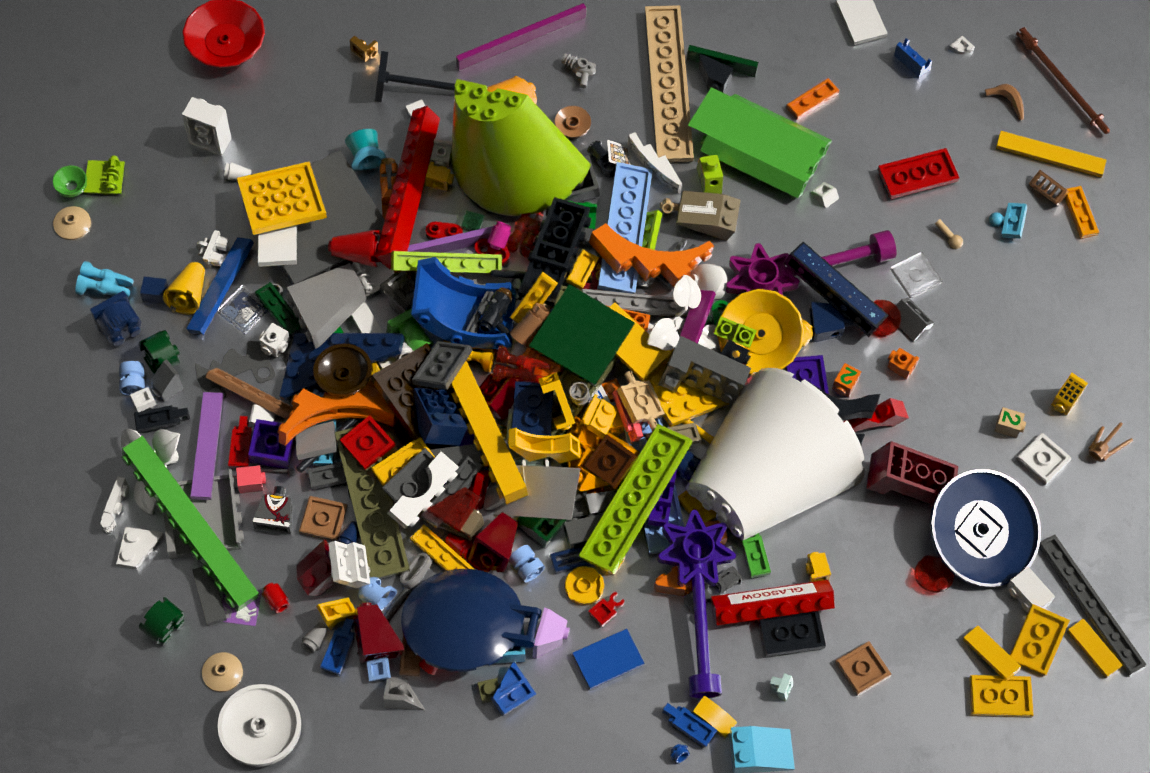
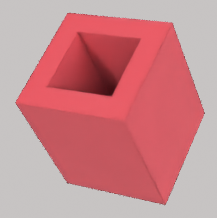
(250, 479)

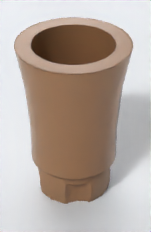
(530, 324)

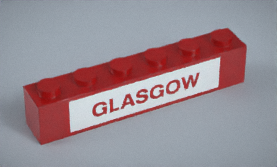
(772, 602)

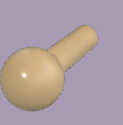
(954, 241)

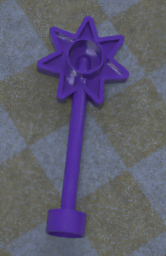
(696, 554)

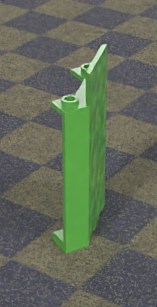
(759, 141)

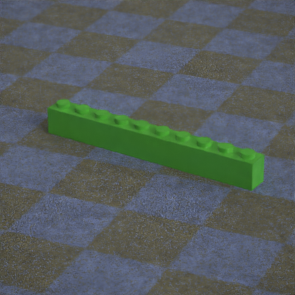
(189, 523)

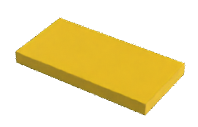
(636, 353)

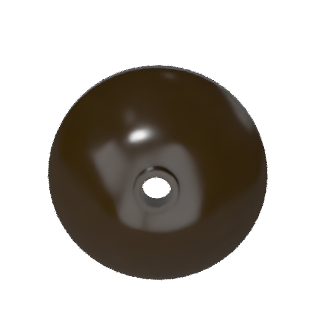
(339, 361)

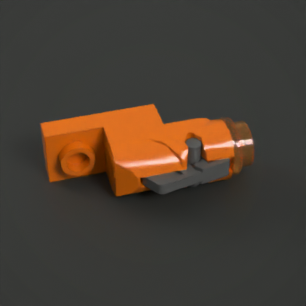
(388, 174)

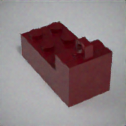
(908, 472)

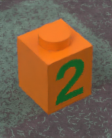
(846, 380)

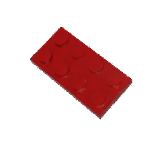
(918, 173)

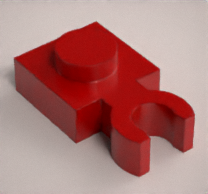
(604, 610)

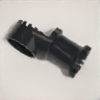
(601, 157)

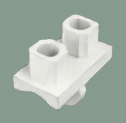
(209, 248)

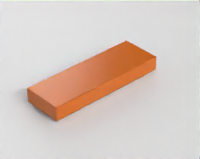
(812, 99)

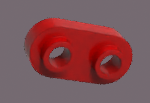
(443, 230)
(483, 244)

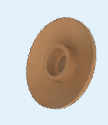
(573, 115)

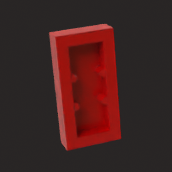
(480, 487)

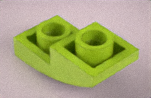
(734, 331)

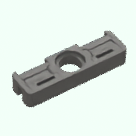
(726, 580)

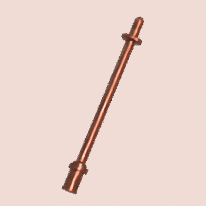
(1032, 44)

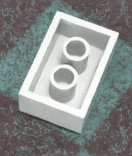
(206, 126)

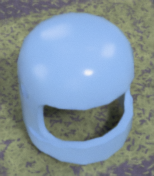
(374, 593)

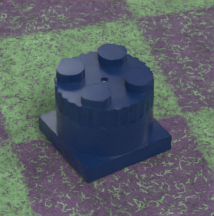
(116, 319)

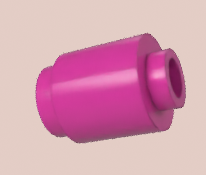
(499, 235)

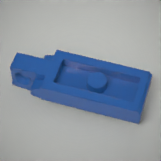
(339, 648)
(690, 724)

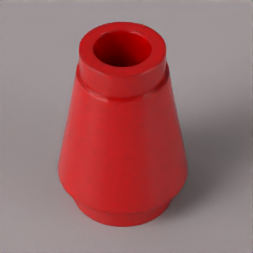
(459, 545)

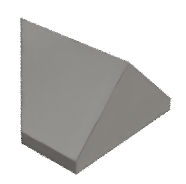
(400, 695)

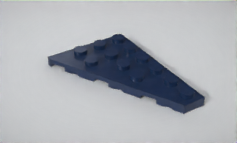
(303, 354)

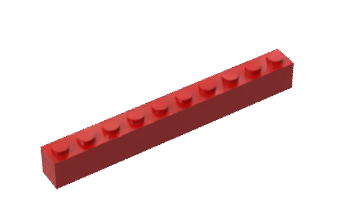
(408, 184)

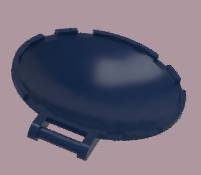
(465, 620)

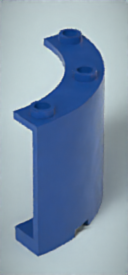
(448, 303)

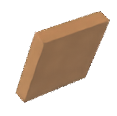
(323, 518)
(863, 668)

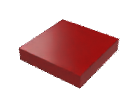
(367, 442)

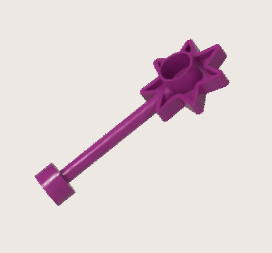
(774, 275)

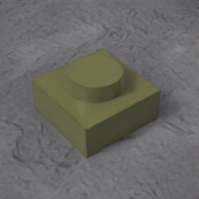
(487, 689)

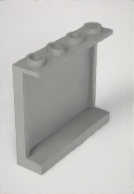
(218, 512)

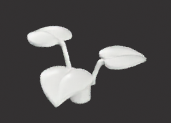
(664, 332)
(165, 444)

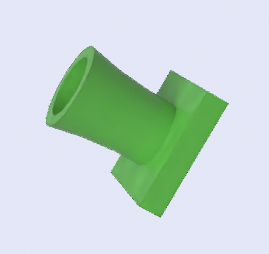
(411, 329)

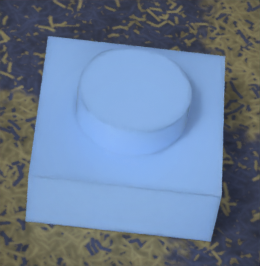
(378, 669)

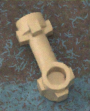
(667, 206)

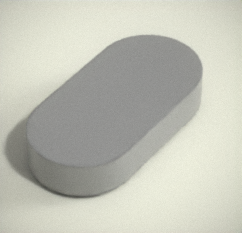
(418, 567)

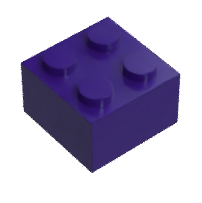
(266, 447)

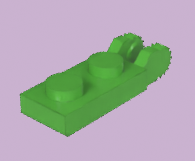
(756, 556)

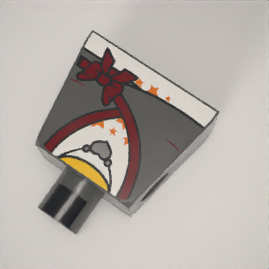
(274, 512)

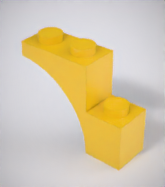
(535, 447)

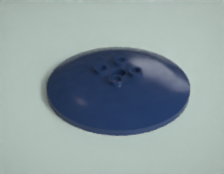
(1009, 523)

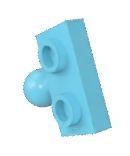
(1012, 221)

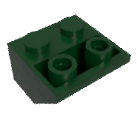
(541, 529)

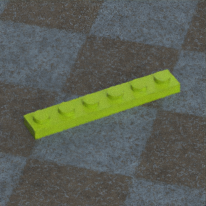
(452, 261)

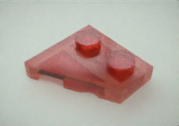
(456, 508)

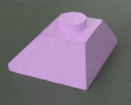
(550, 633)

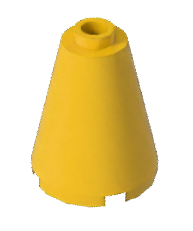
(186, 289)

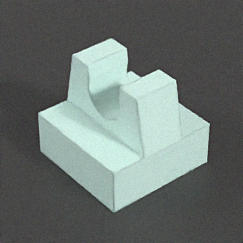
(782, 686)

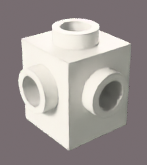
(274, 340)

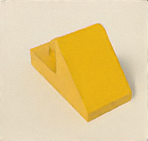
(336, 611)

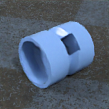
(131, 377)
(524, 561)

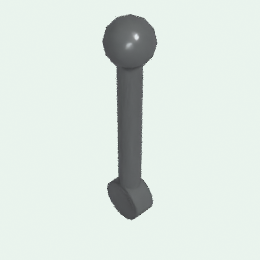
(290, 471)

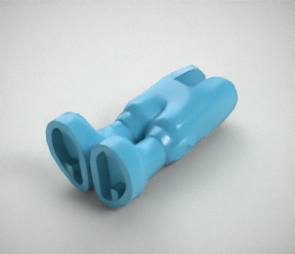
(110, 281)

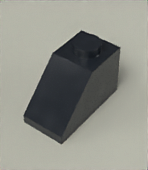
(715, 73)

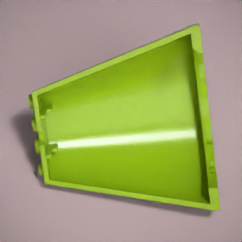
(510, 152)

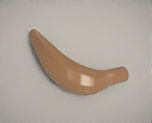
(1011, 94)

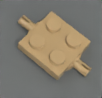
(640, 401)

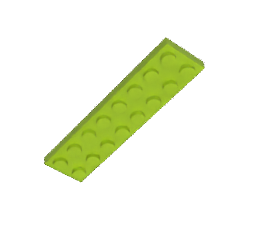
(635, 499)

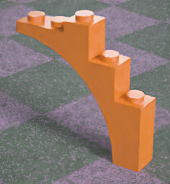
(649, 263)
(313, 409)

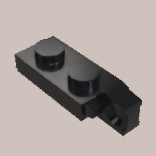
(160, 418)

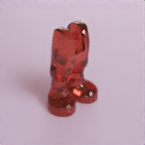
(522, 225)
(524, 362)

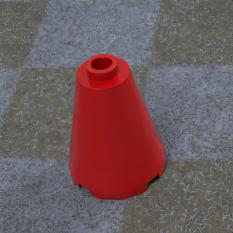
(356, 247)

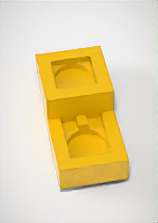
(715, 716)

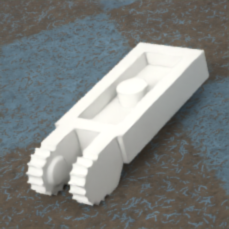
(114, 504)

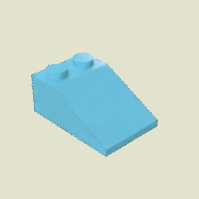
(760, 749)

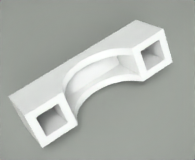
(439, 472)

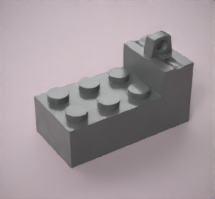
(705, 371)

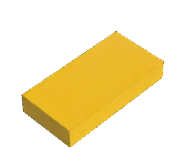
(582, 269)

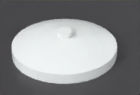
(259, 725)

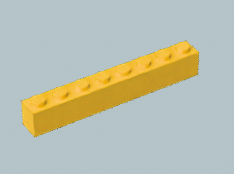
(487, 436)

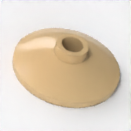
(72, 229)
(226, 680)

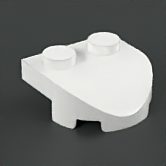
(710, 278)

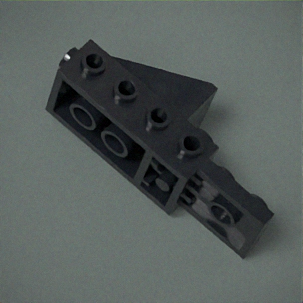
(556, 245)

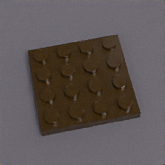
(397, 387)

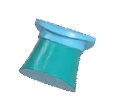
(364, 149)

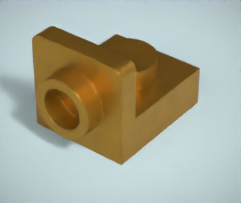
(361, 49)

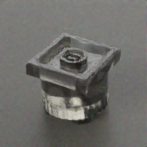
(400, 290)

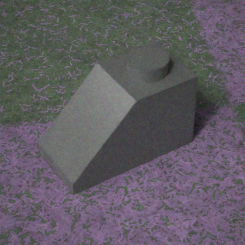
(166, 382)

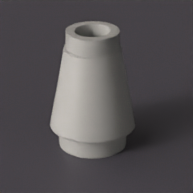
(312, 640)

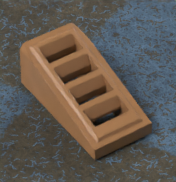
(1058, 199)

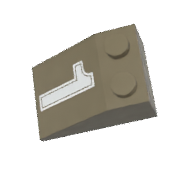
(709, 213)

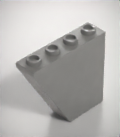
(326, 302)

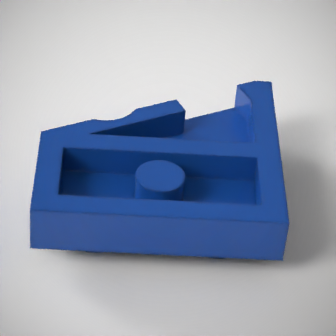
(512, 691)

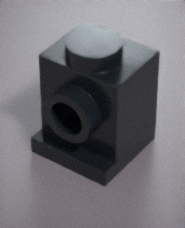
(731, 347)

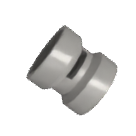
(578, 390)

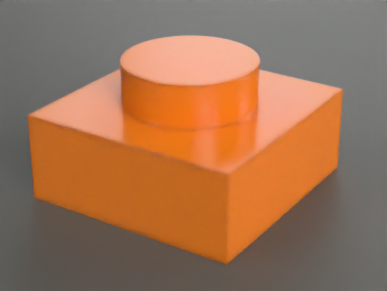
(610, 387)

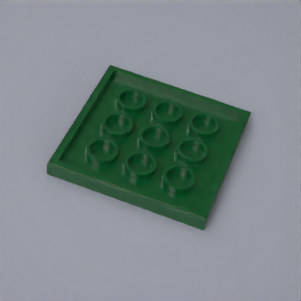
(581, 335)

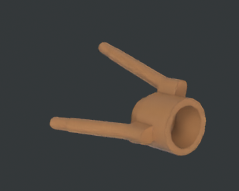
(1099, 450)

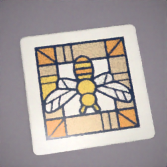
(618, 153)

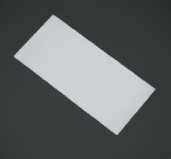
(549, 493)

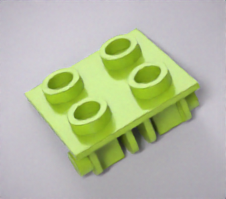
(105, 176)

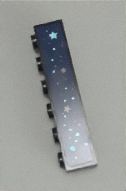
(835, 289)

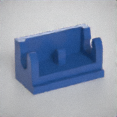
(912, 59)

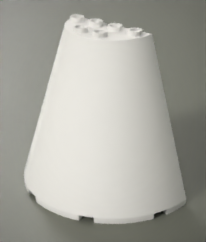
(776, 455)

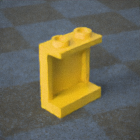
(551, 383)

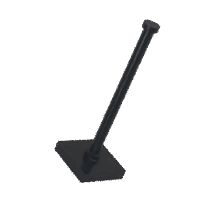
(384, 77)

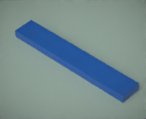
(220, 285)

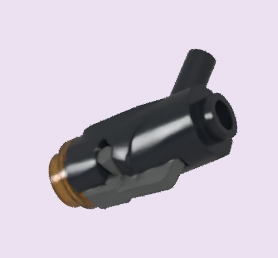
(493, 311)

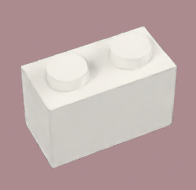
(1030, 590)

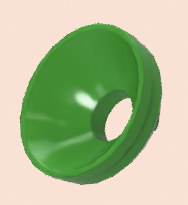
(68, 175)

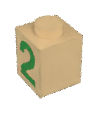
(1010, 422)

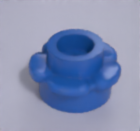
(679, 753)

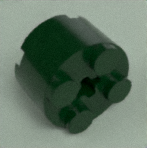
(158, 349)
(162, 620)

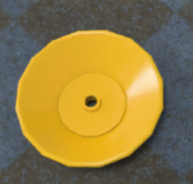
(774, 315)

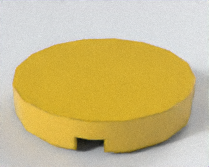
(584, 586)

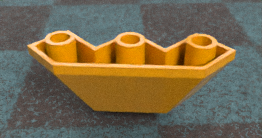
(588, 443)

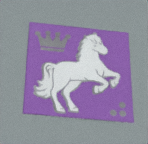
(246, 615)

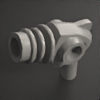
(580, 66)

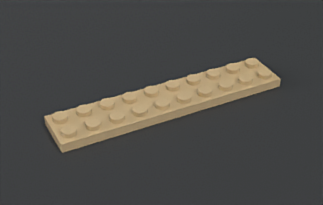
(669, 83)

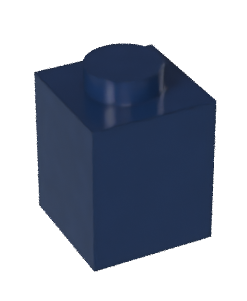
(153, 290)

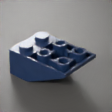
(438, 417)

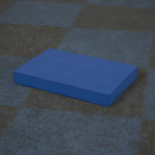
(608, 659)

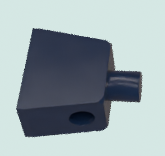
(827, 321)

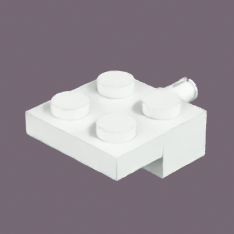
(349, 564)

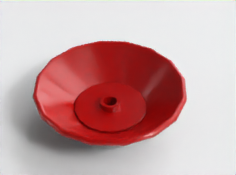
(220, 21)

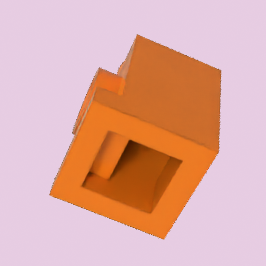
(902, 363)

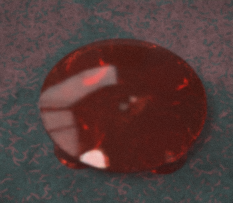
(893, 320)
(933, 574)

